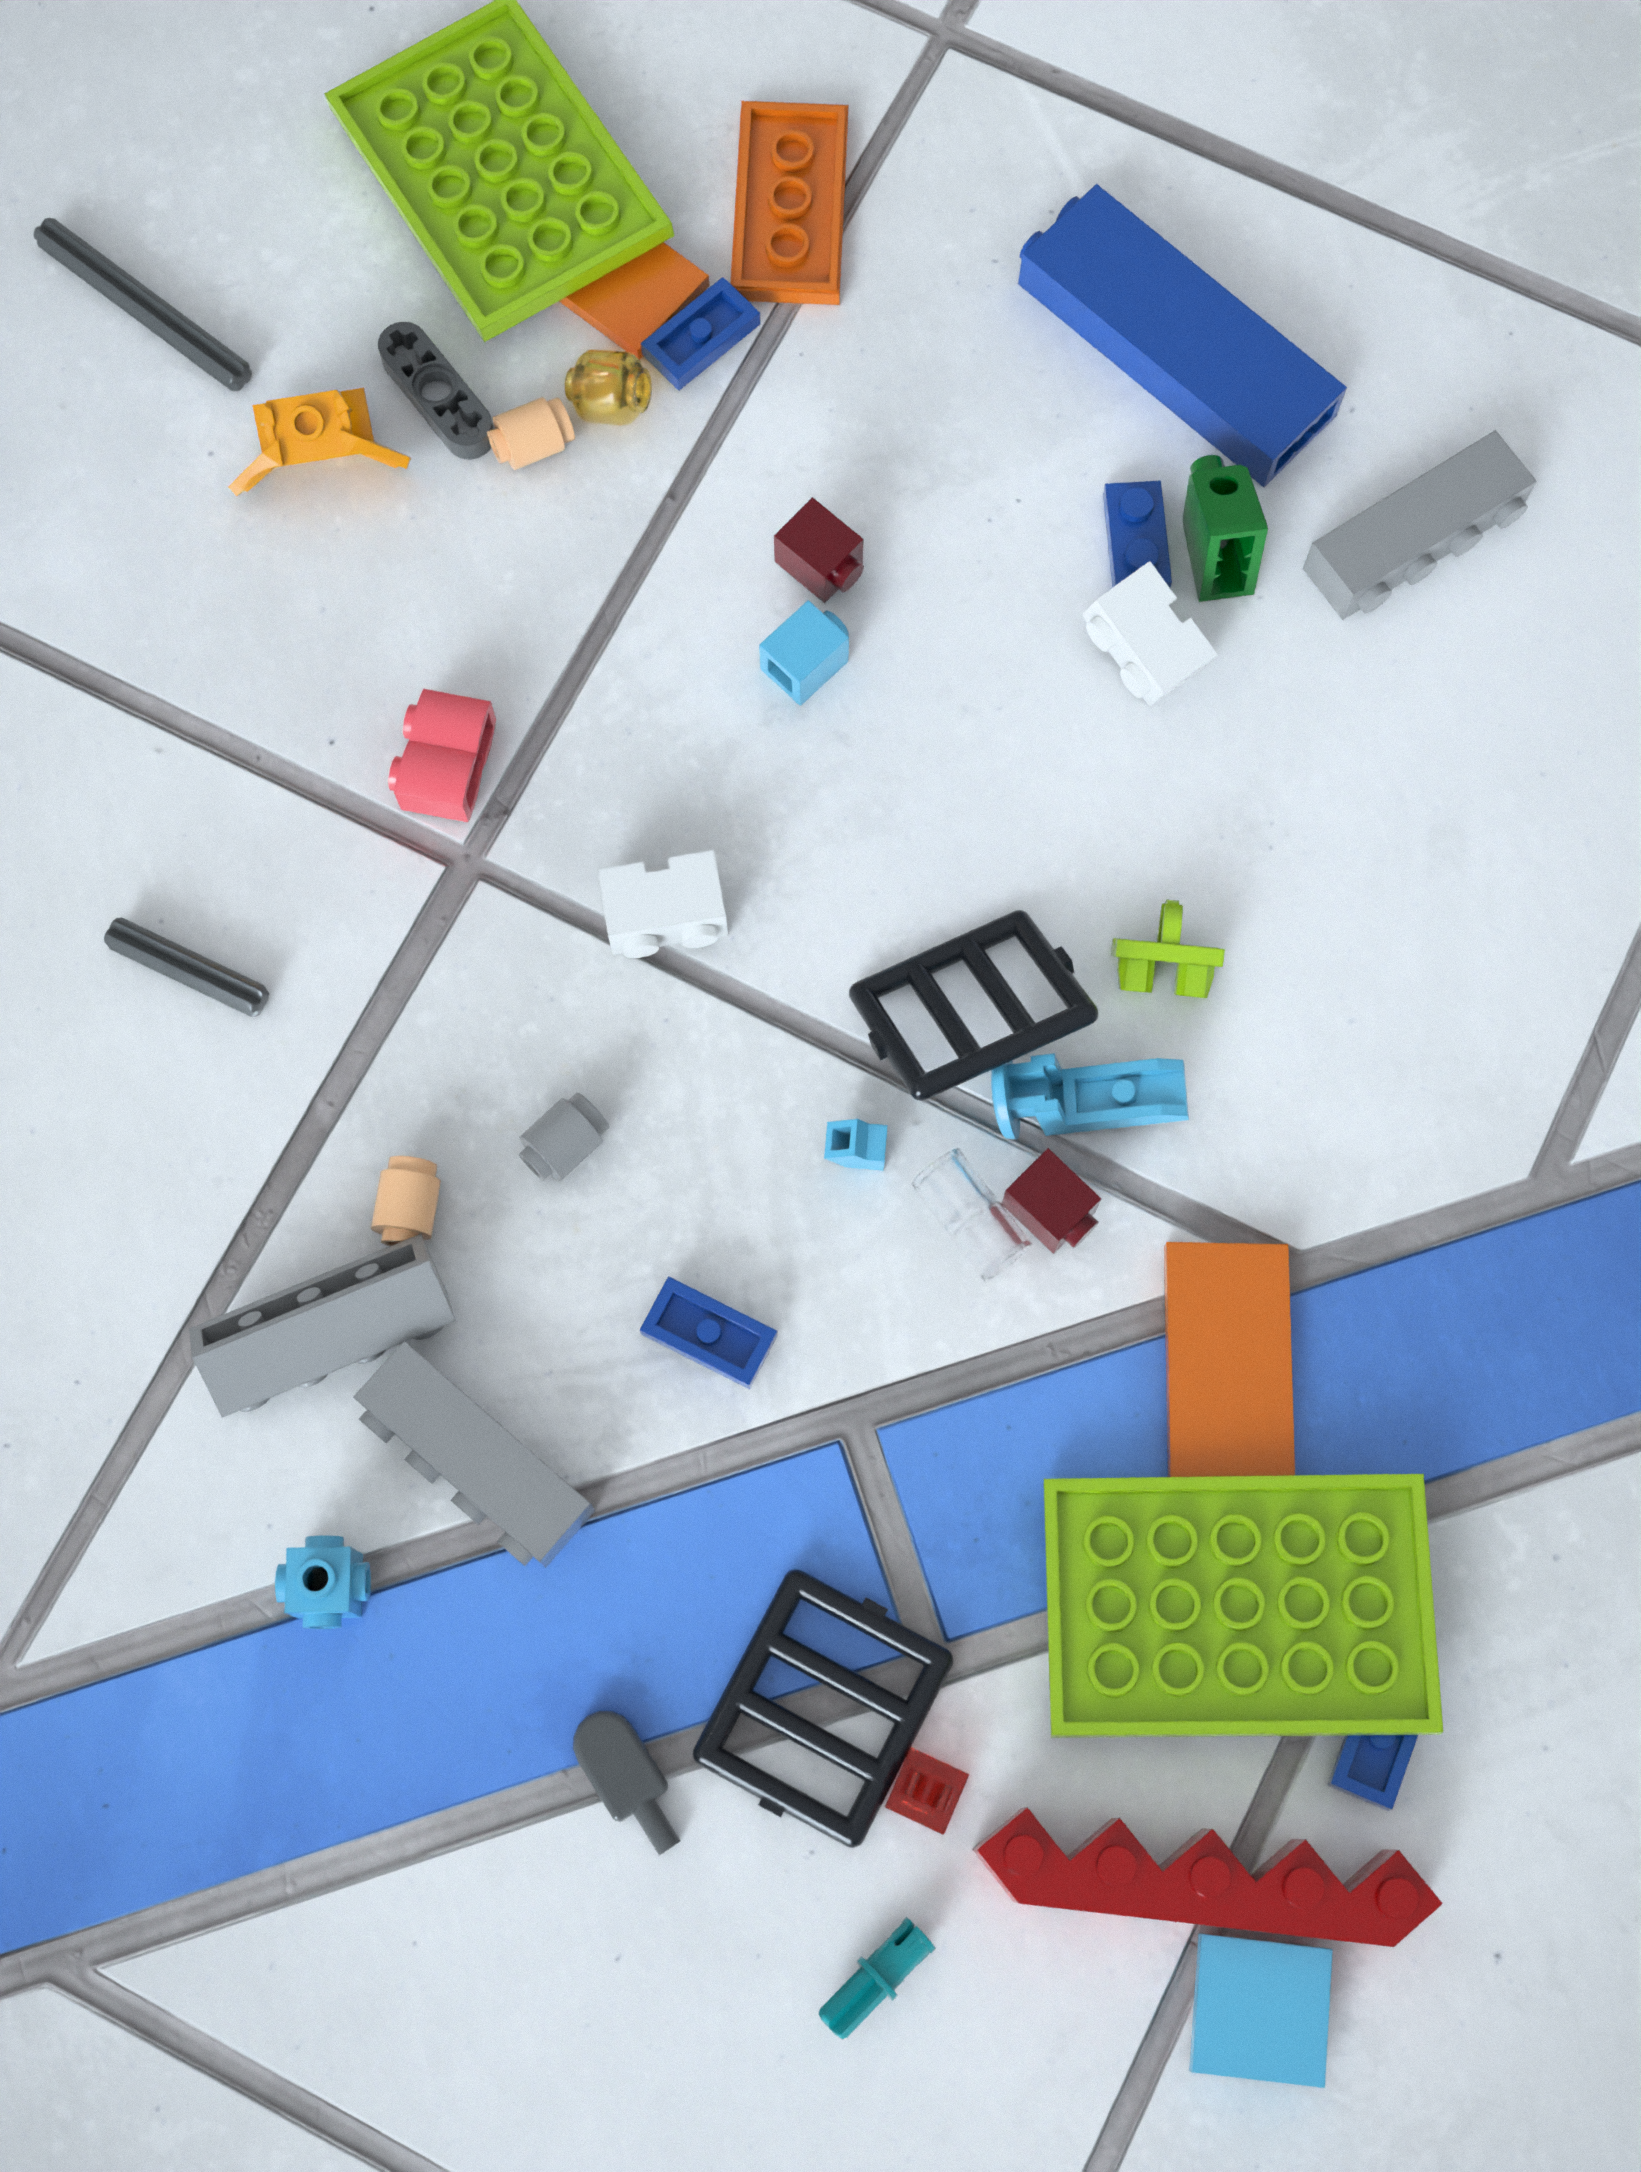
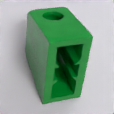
(1221, 507)

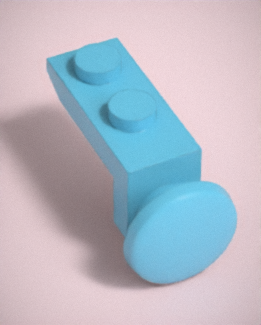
(1089, 1095)

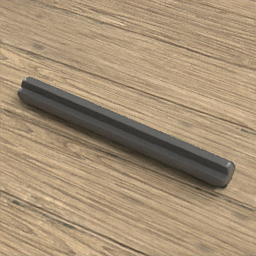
(143, 304)

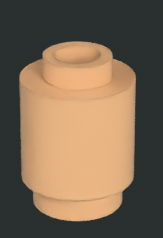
(530, 432)
(406, 1200)

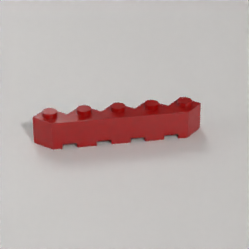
(1208, 1884)

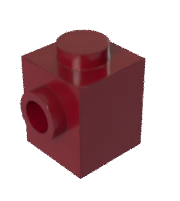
(819, 551)
(1052, 1202)

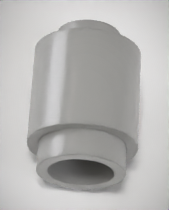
(563, 1137)

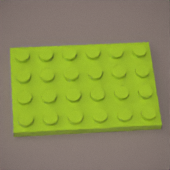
(499, 166)
(1240, 1606)

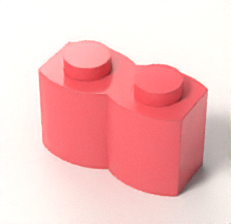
(443, 755)

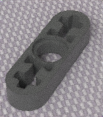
(435, 367)

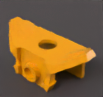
(313, 430)

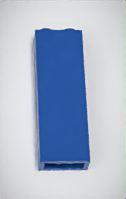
(1179, 334)

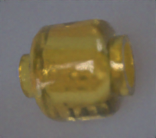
(608, 387)

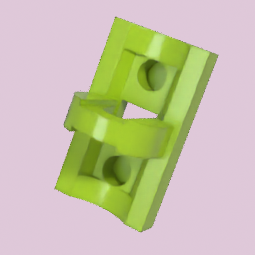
(1194, 963)

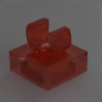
(926, 1791)

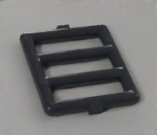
(972, 1059)
(741, 1699)

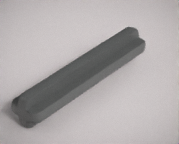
(186, 967)

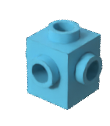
(346, 1586)

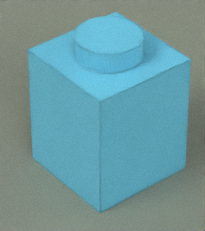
(805, 651)

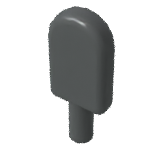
(624, 1774)

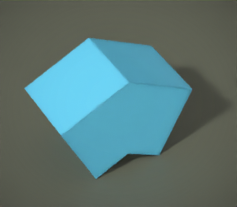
(856, 1144)

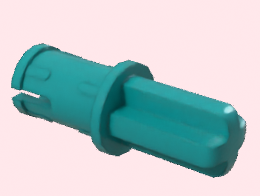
(876, 1979)

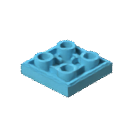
(1261, 2010)

